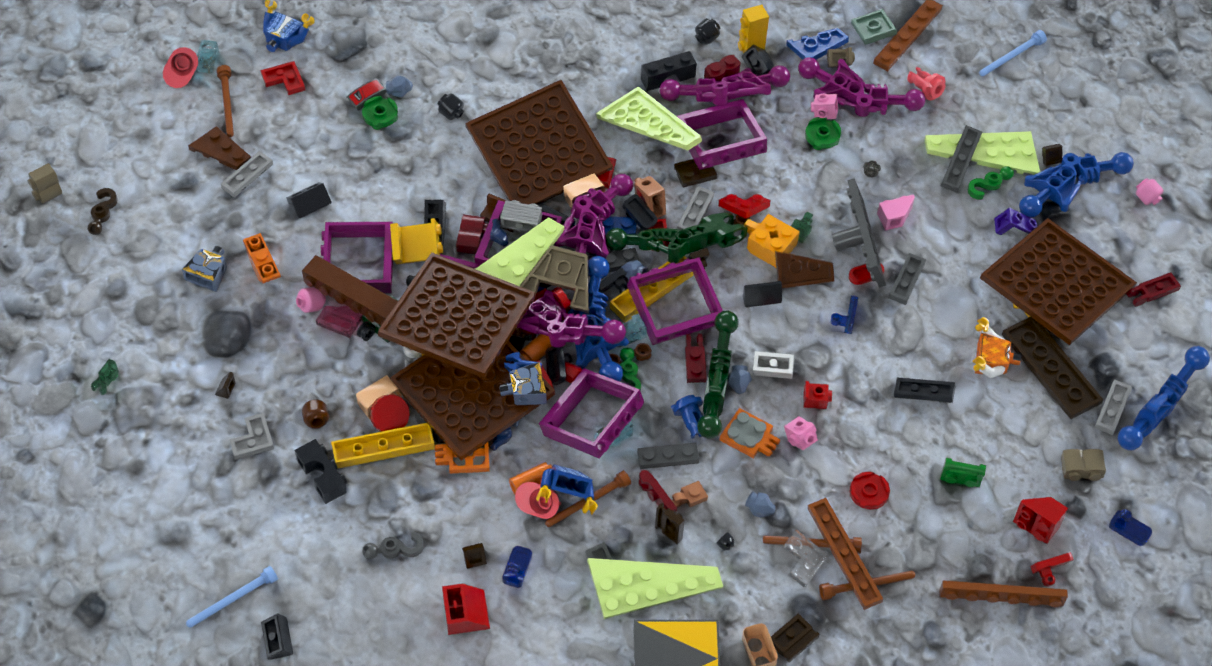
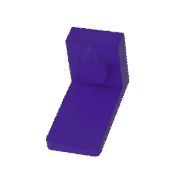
(1012, 218)

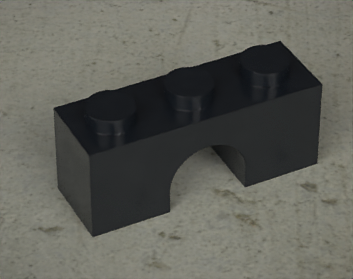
(656, 72)
(314, 457)

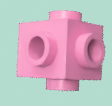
(825, 106)
(801, 433)

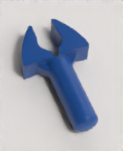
(515, 357)

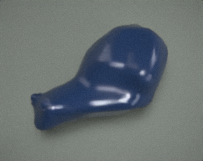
(497, 234)
(501, 439)

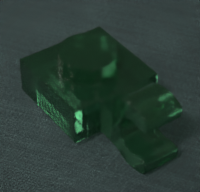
(803, 226)
(106, 375)

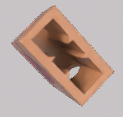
(652, 194)

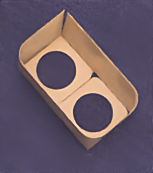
(581, 187)
(368, 395)
(760, 632)

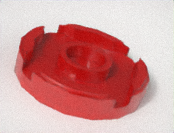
(389, 413)
(869, 490)

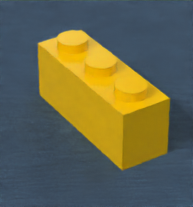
(753, 28)

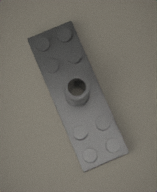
(860, 234)

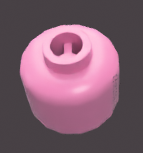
(1149, 191)
(310, 300)

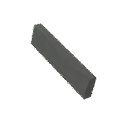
(961, 159)

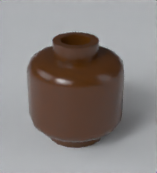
(315, 413)

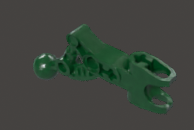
(685, 241)

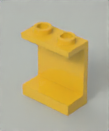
(415, 242)

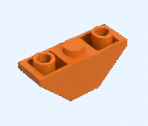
(261, 258)

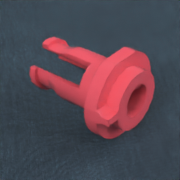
(931, 85)

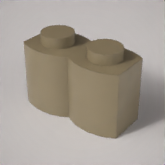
(44, 183)
(1083, 464)

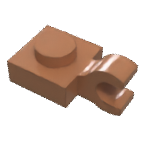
(690, 494)

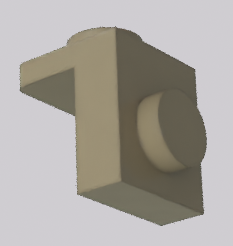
(834, 55)

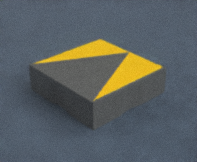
(676, 643)

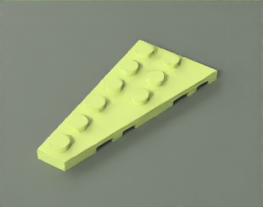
(648, 117)
(992, 150)
(522, 255)
(640, 585)

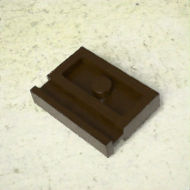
(689, 173)
(670, 523)
(794, 637)

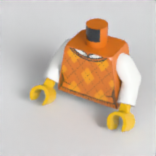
(993, 352)

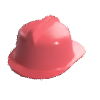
(180, 67)
(526, 501)

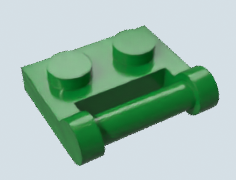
(962, 473)

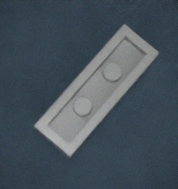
(246, 174)
(696, 208)
(1113, 407)

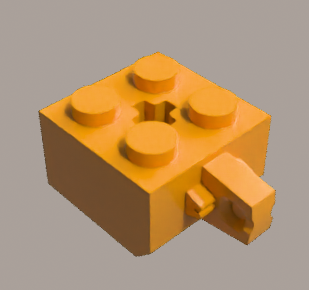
(769, 237)

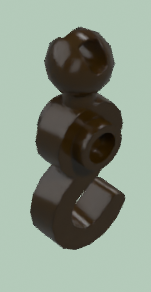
(100, 212)

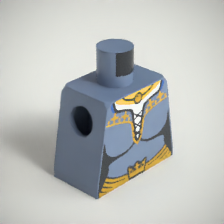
(206, 268)
(526, 385)

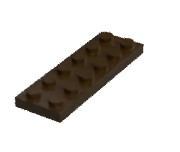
(1052, 367)

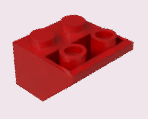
(1040, 517)
(465, 608)

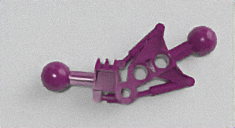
(731, 87)
(851, 89)
(590, 213)
(546, 316)

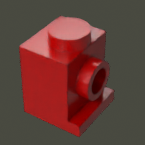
(816, 395)

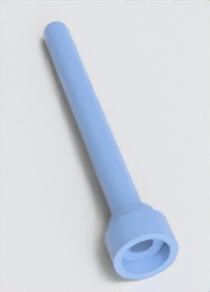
(1037, 38)
(267, 576)

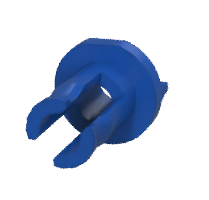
(689, 410)

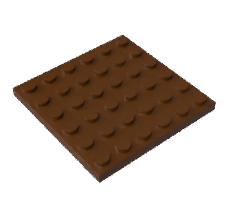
(538, 145)
(1058, 281)
(457, 315)
(461, 405)

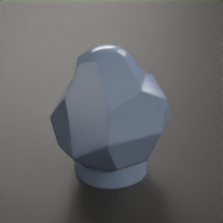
(398, 86)
(634, 267)
(739, 378)
(760, 504)

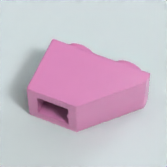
(895, 212)

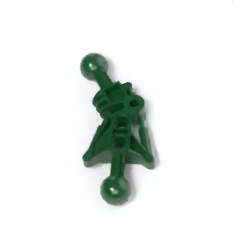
(710, 425)

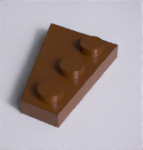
(220, 147)
(801, 270)

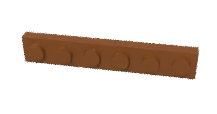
(907, 34)
(845, 553)
(1003, 593)

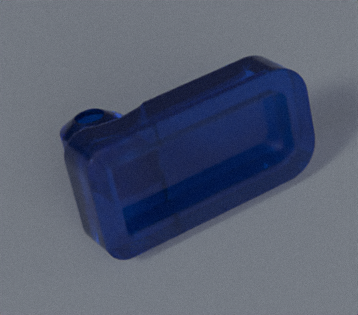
(846, 321)
(1130, 528)
(517, 566)

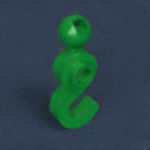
(991, 181)
(630, 369)

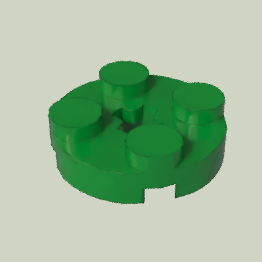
(381, 120)
(821, 141)

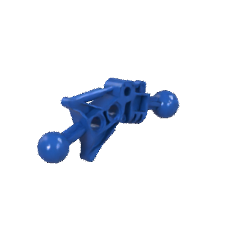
(1060, 185)
(598, 269)
(1164, 402)

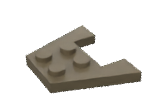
(565, 270)

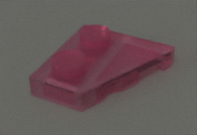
(339, 320)

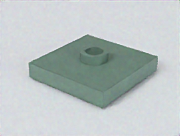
(874, 26)

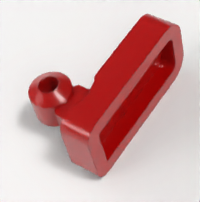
(1044, 567)

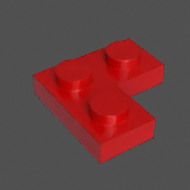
(284, 73)
(744, 208)

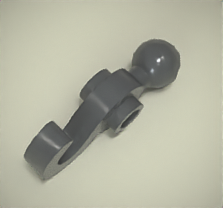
(392, 547)

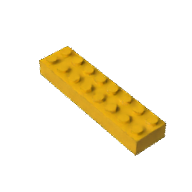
(624, 305)
(382, 445)

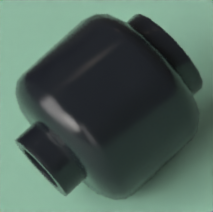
(707, 31)
(450, 106)

